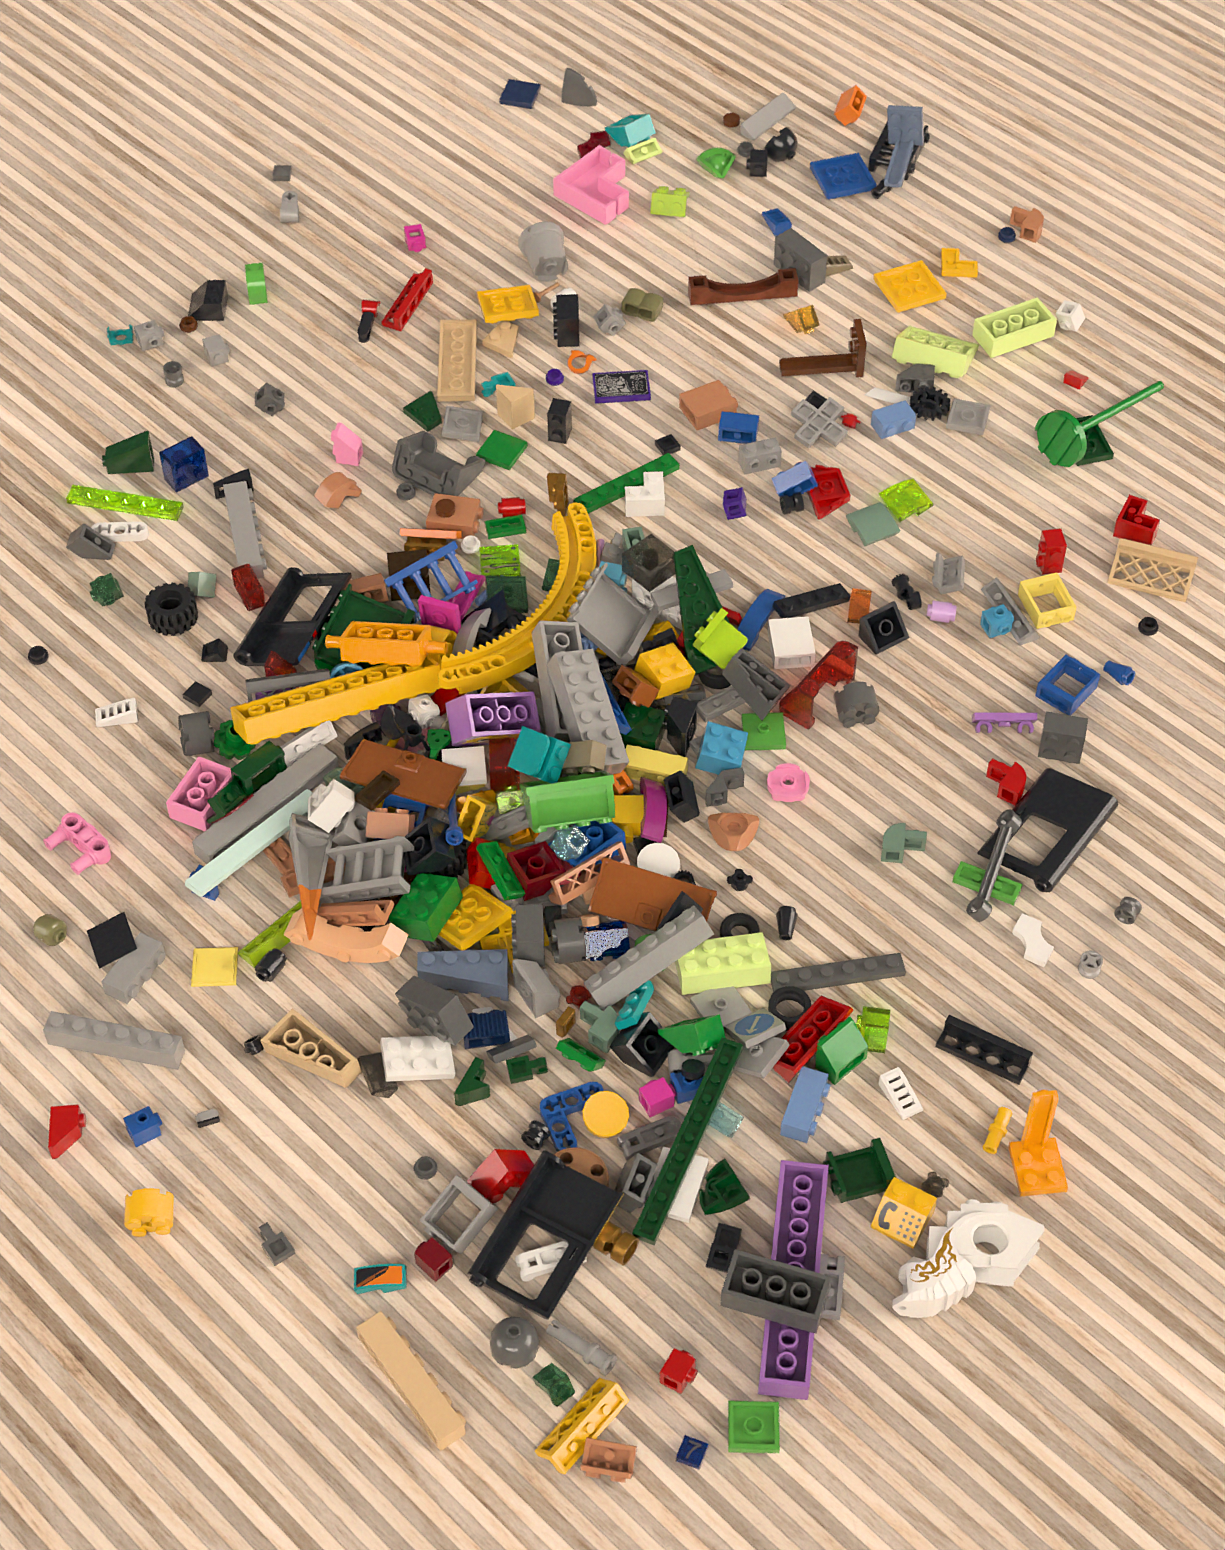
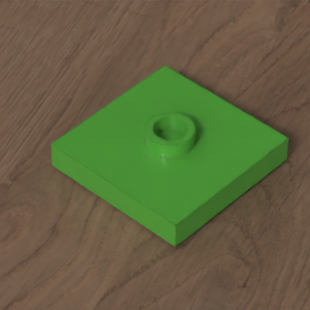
(764, 734)
(753, 1427)

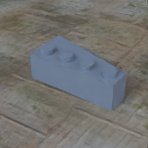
(467, 971)

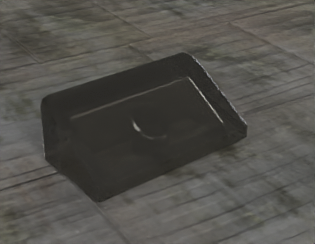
(374, 1074)

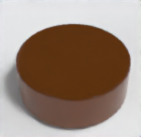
(731, 120)
(445, 508)

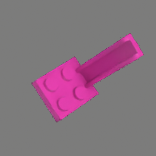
(450, 613)

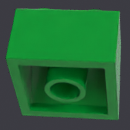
(695, 1034)

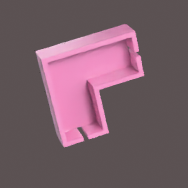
(592, 186)

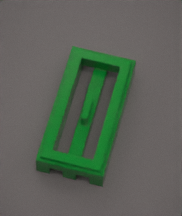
(504, 528)

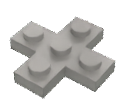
(819, 422)

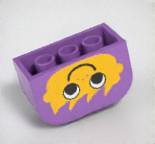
(488, 716)

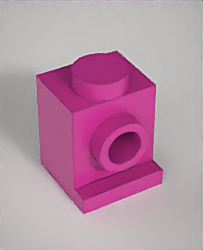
(417, 242)

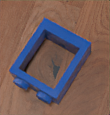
(1059, 698)

